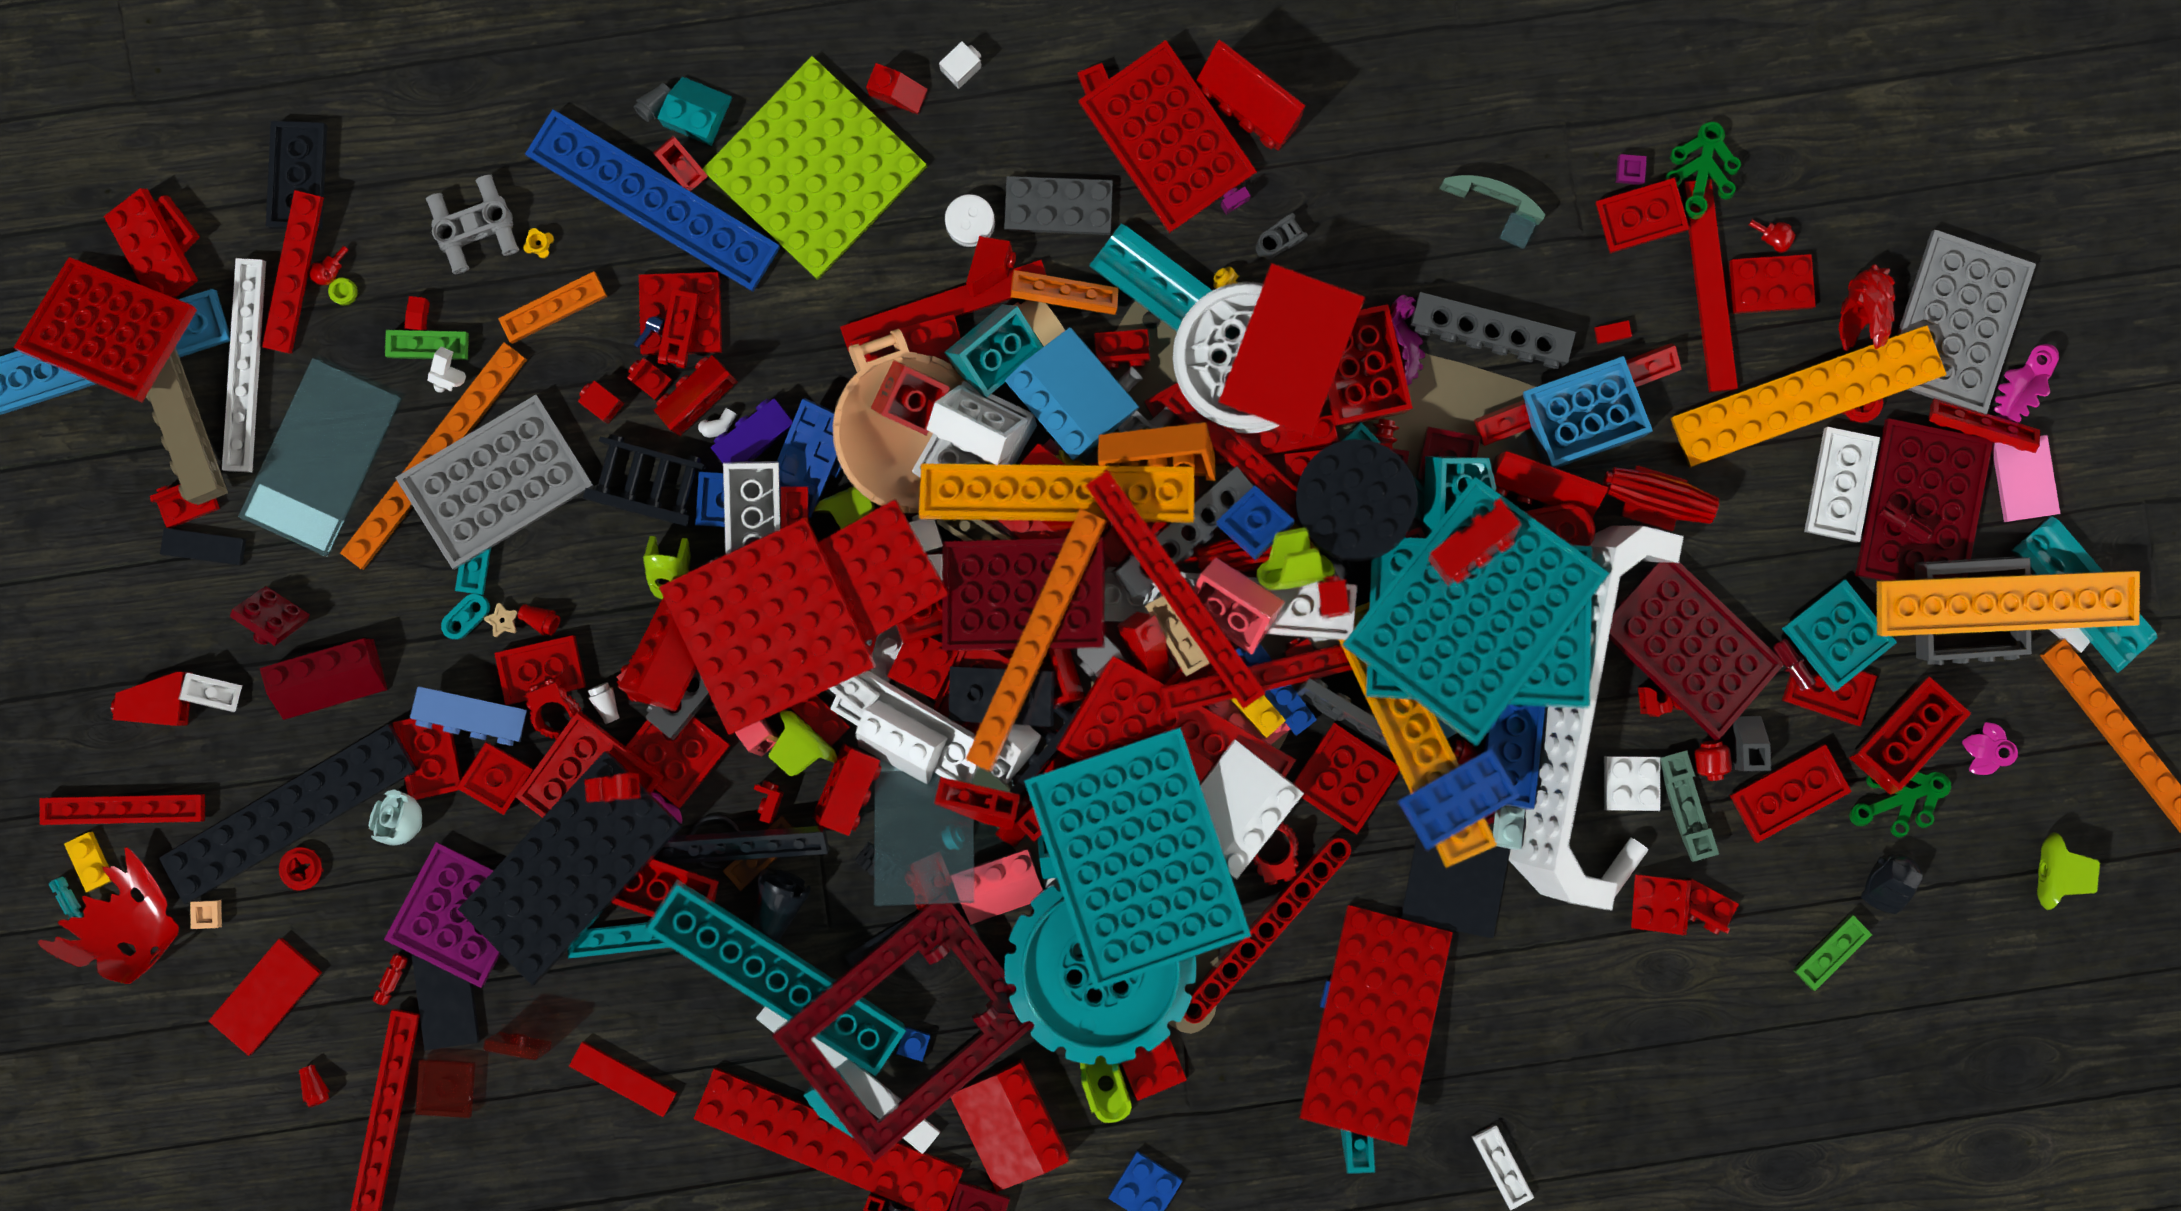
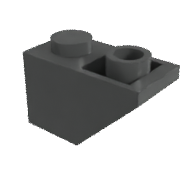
(1751, 744)

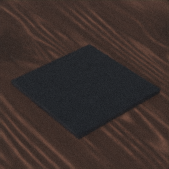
(1458, 896)

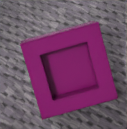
(1631, 169)
(1234, 199)

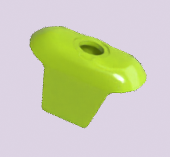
(846, 506)
(1293, 562)
(664, 566)
(799, 746)
(2064, 872)
(1107, 1105)

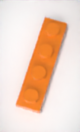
(1064, 292)
(552, 307)

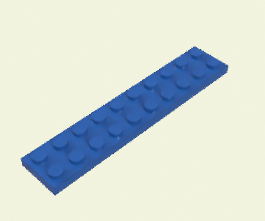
(652, 200)

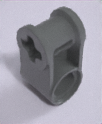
(1284, 235)

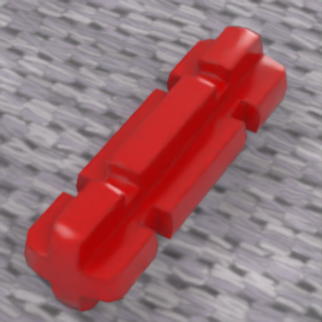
(390, 979)

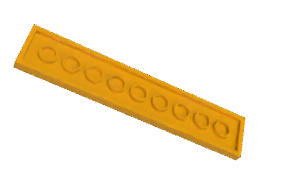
(1808, 396)
(1050, 492)
(2007, 603)
(1420, 754)

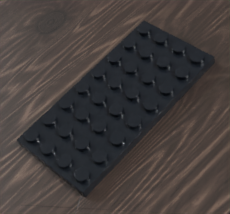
(567, 872)

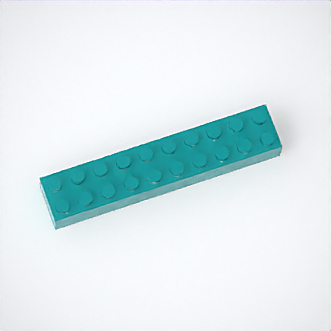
(769, 973)

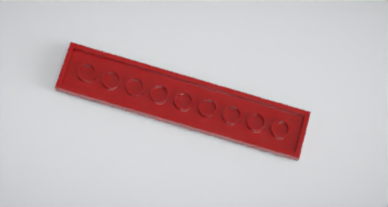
(803, 1136)

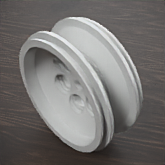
(1204, 334)

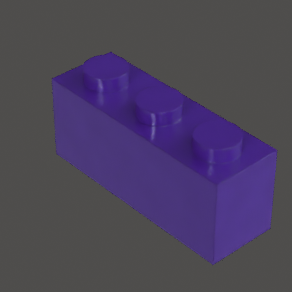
(753, 433)

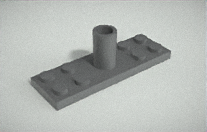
(1341, 710)

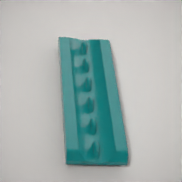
(1151, 278)
(2058, 552)

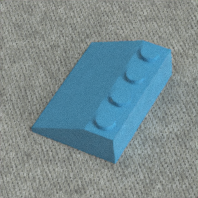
(1072, 394)
(1586, 413)

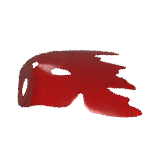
(117, 922)

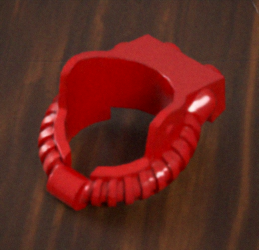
(546, 693)
(1283, 869)

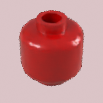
(1713, 760)

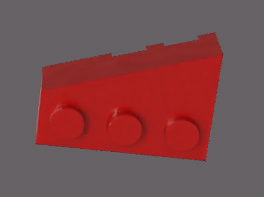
(1475, 544)

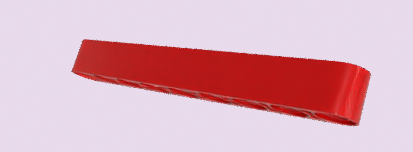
(1278, 923)

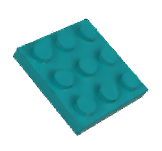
(1838, 635)

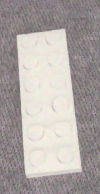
(959, 740)

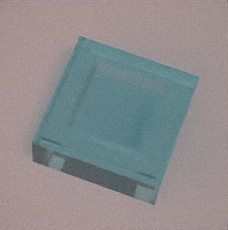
(1517, 230)

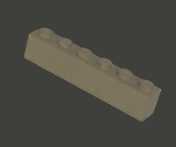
(185, 434)

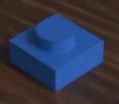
(913, 1044)

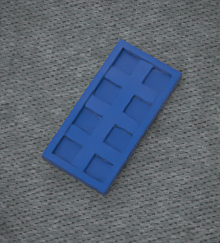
(808, 452)
(1458, 799)

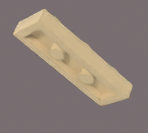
(1177, 637)

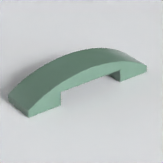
(1525, 206)
(1687, 807)

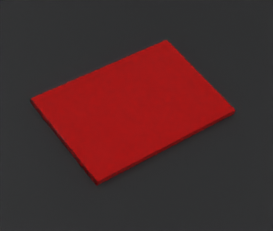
(1291, 350)

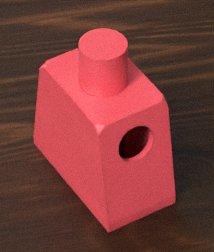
(758, 737)

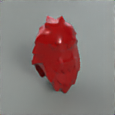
(1869, 303)

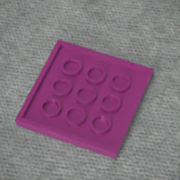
(433, 925)

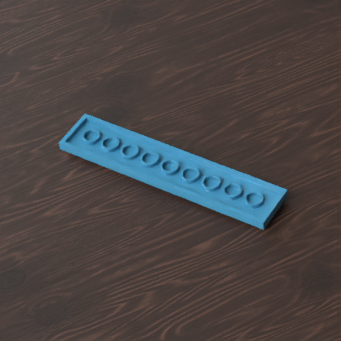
(31, 381)

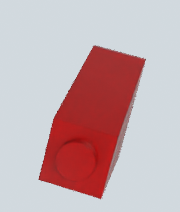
(153, 702)

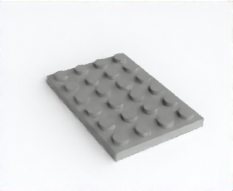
(1971, 308)
(494, 482)

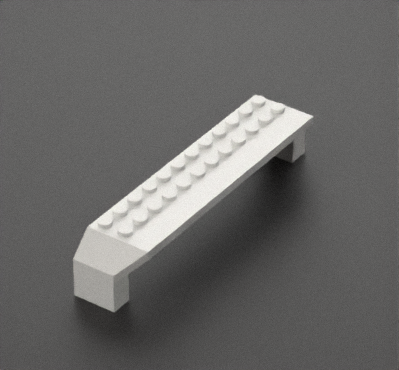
(1566, 731)

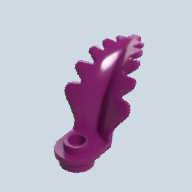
(1408, 340)

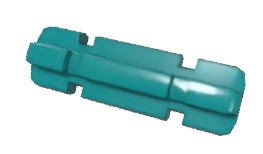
(66, 898)

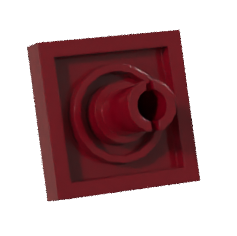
(269, 616)

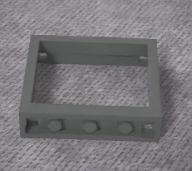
(2019, 640)

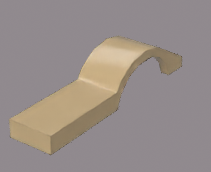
(1041, 320)

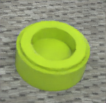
(342, 291)

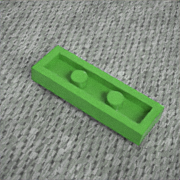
(425, 344)
(1832, 952)

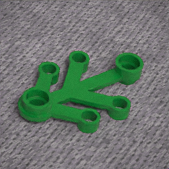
(1705, 165)
(1906, 798)

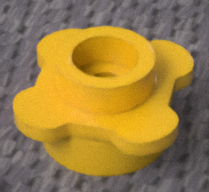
(535, 235)

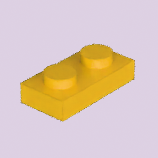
(1262, 715)
(88, 861)

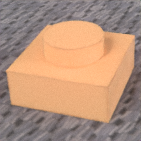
(206, 914)

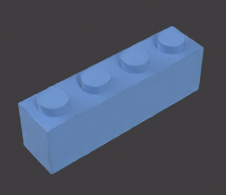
(468, 714)

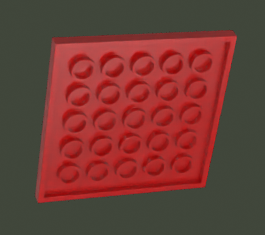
(767, 626)

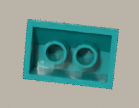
(994, 349)

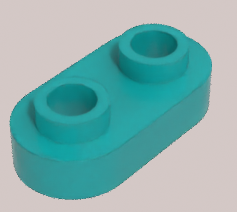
(465, 615)

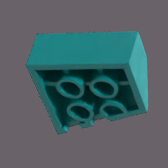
(1446, 480)

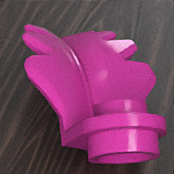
(2027, 383)

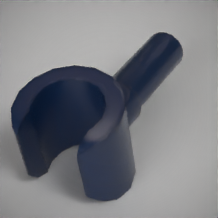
(653, 323)

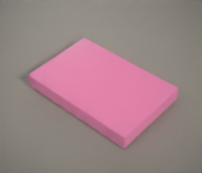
(2025, 481)

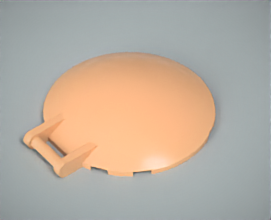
(873, 448)

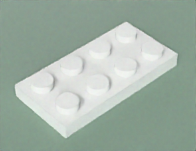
(1842, 484)

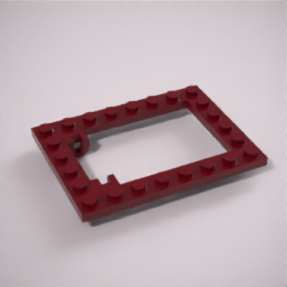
(1000, 1026)

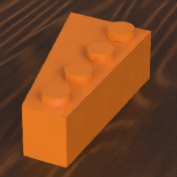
(1161, 447)

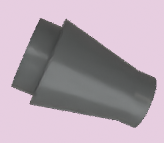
(650, 104)

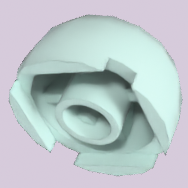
(395, 819)

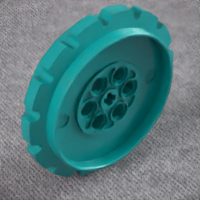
(1061, 1007)

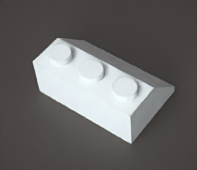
(976, 424)
(900, 740)

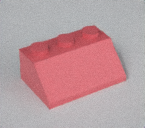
(1237, 604)
(1003, 885)

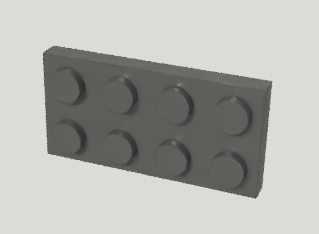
(1058, 205)

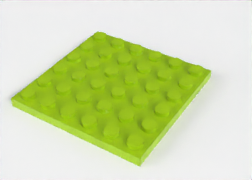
(814, 168)

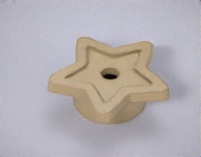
(509, 617)

